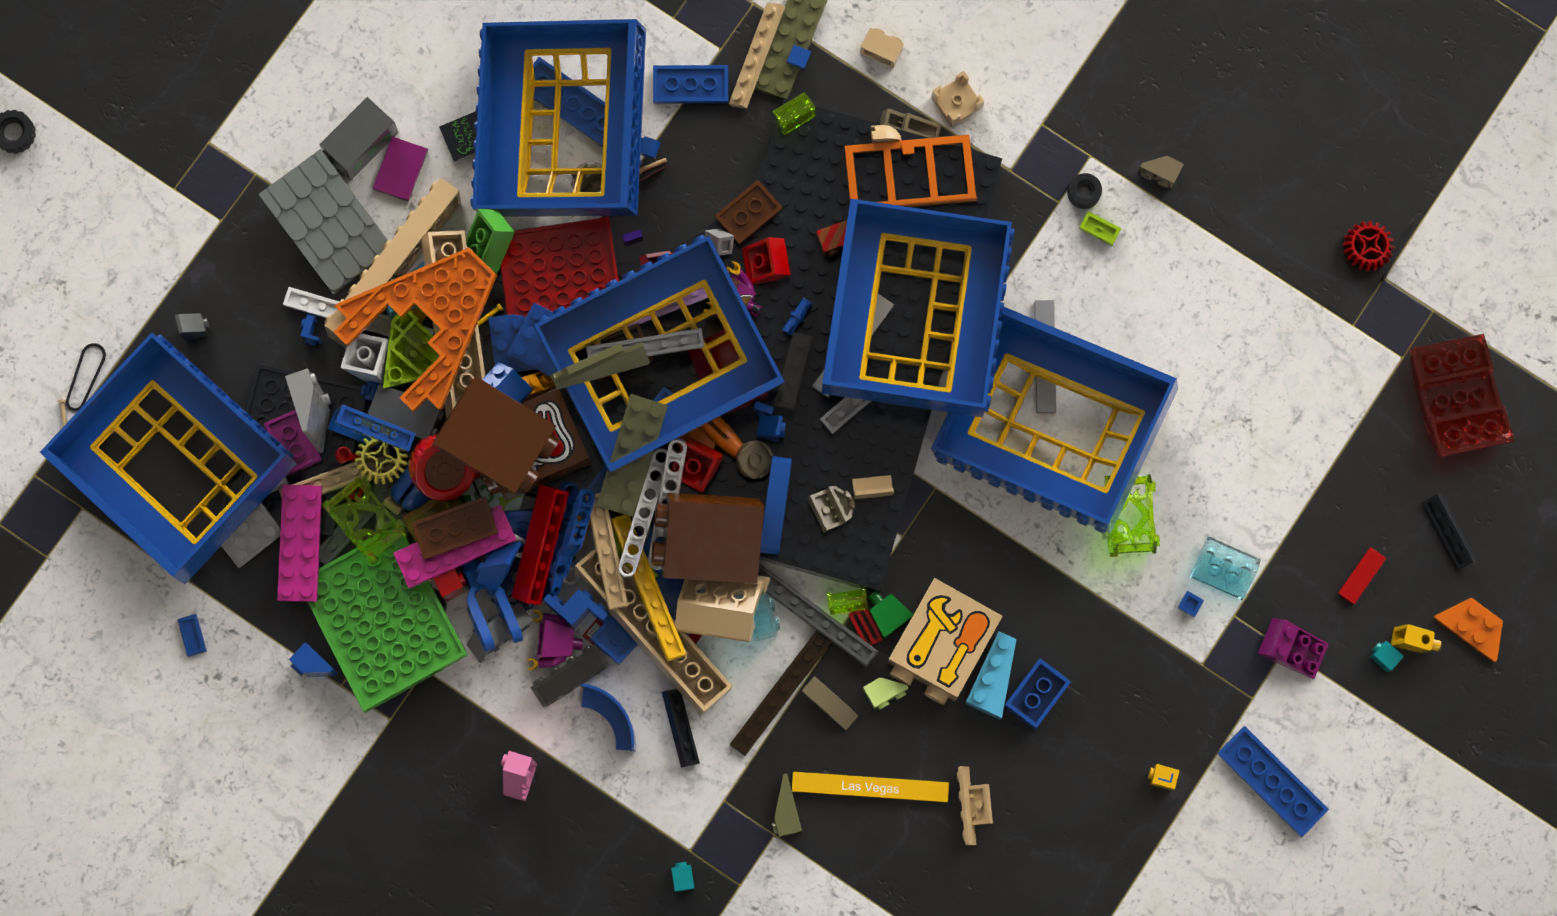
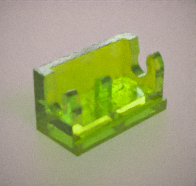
(794, 113)
(847, 601)

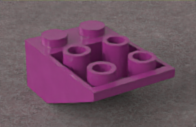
(1293, 647)

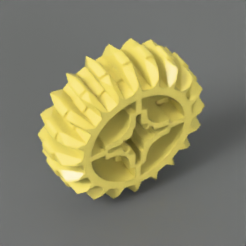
(379, 466)

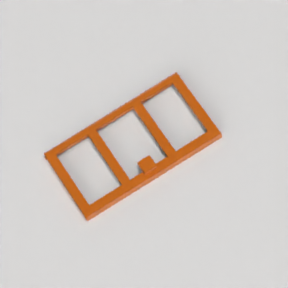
(908, 148)

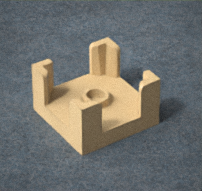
(957, 99)

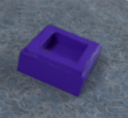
(632, 238)

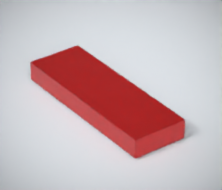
(1361, 576)

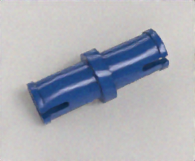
(797, 317)

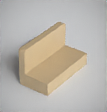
(872, 487)

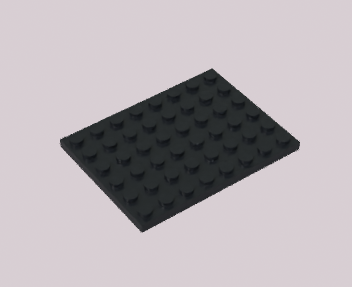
(271, 399)

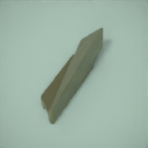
(602, 364)

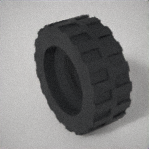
(27, 136)

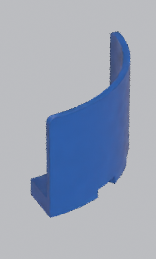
(613, 712)

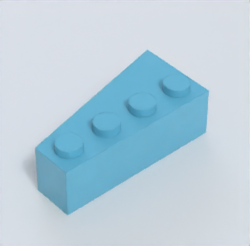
(992, 681)

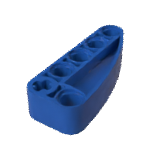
(775, 505)

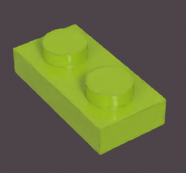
(1100, 228)

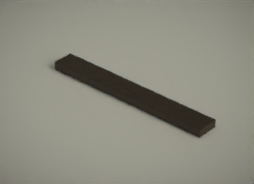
(780, 693)

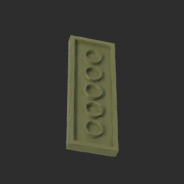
(795, 28)
(638, 428)

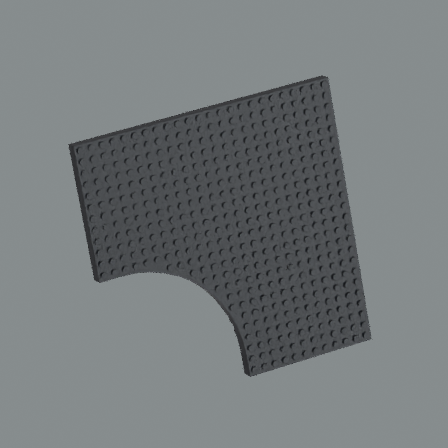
(811, 184)

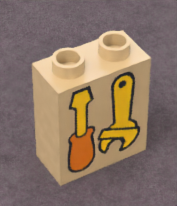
(943, 642)

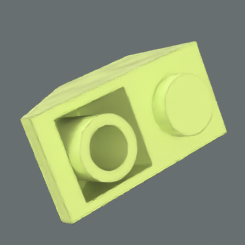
(883, 690)

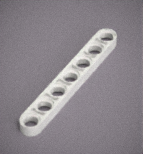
(669, 475)
(643, 522)

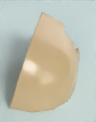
(884, 133)

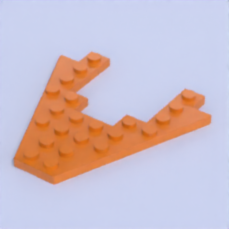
(450, 294)

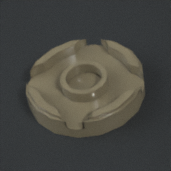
(754, 459)

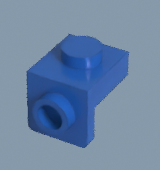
(307, 327)

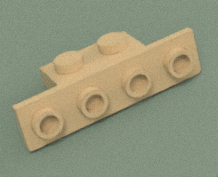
(975, 805)

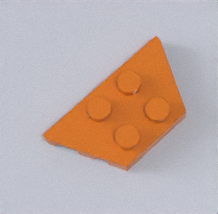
(1474, 626)

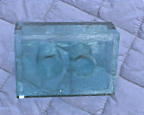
(1225, 568)

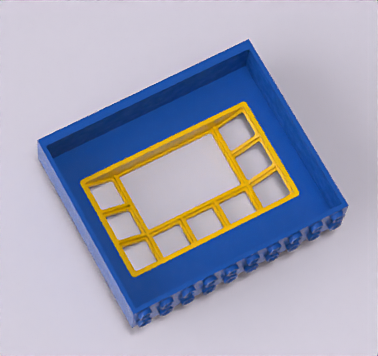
(507, 115)
(641, 296)
(977, 309)
(1083, 370)
(169, 542)

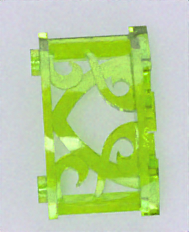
(1116, 538)
(371, 547)

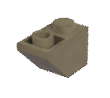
(1163, 170)

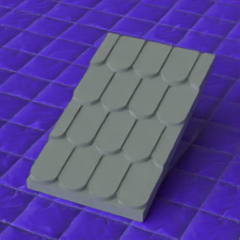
(325, 221)

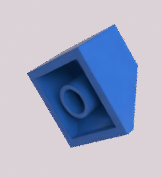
(508, 382)
(497, 565)
(310, 663)

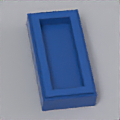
(192, 635)

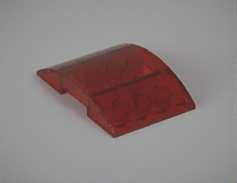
(1460, 395)

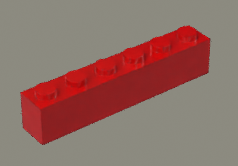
(540, 544)

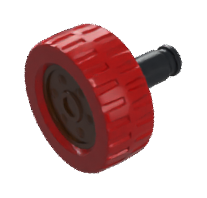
(437, 473)

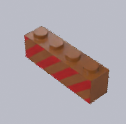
(832, 239)

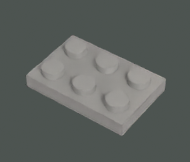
(252, 536)

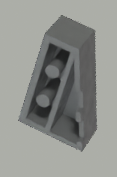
(499, 631)

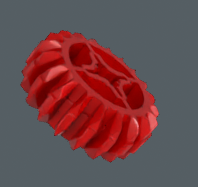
(1374, 250)

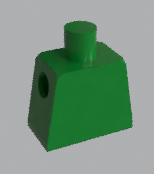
(888, 613)

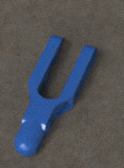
(566, 544)
(469, 573)

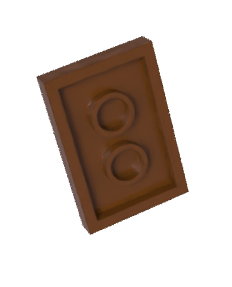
(748, 212)

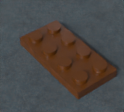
(454, 528)

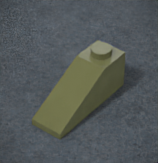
(786, 814)

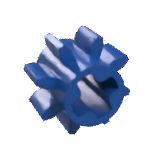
(369, 390)

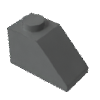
(192, 326)

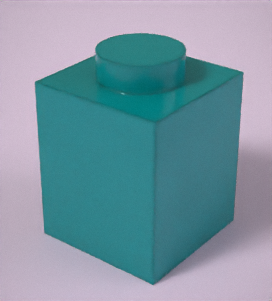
(1386, 656)
(682, 877)

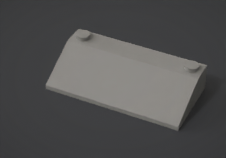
(310, 406)

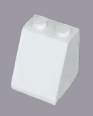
(366, 358)

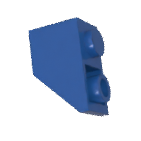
(771, 428)

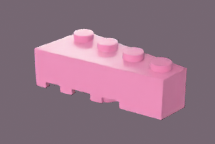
(517, 775)

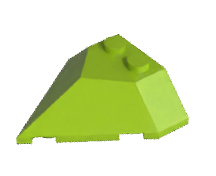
(407, 351)

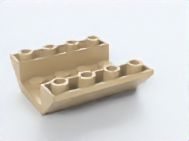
(717, 611)

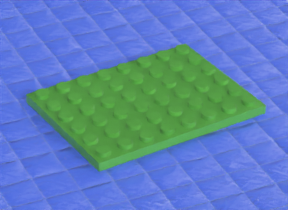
(380, 627)

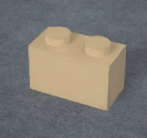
(882, 47)

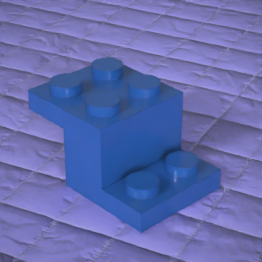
(577, 608)

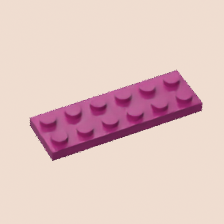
(299, 543)
(418, 570)

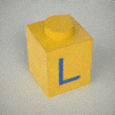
(1163, 776)

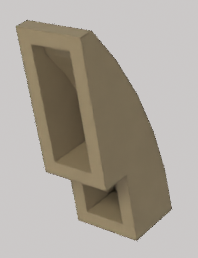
(910, 123)
(829, 703)

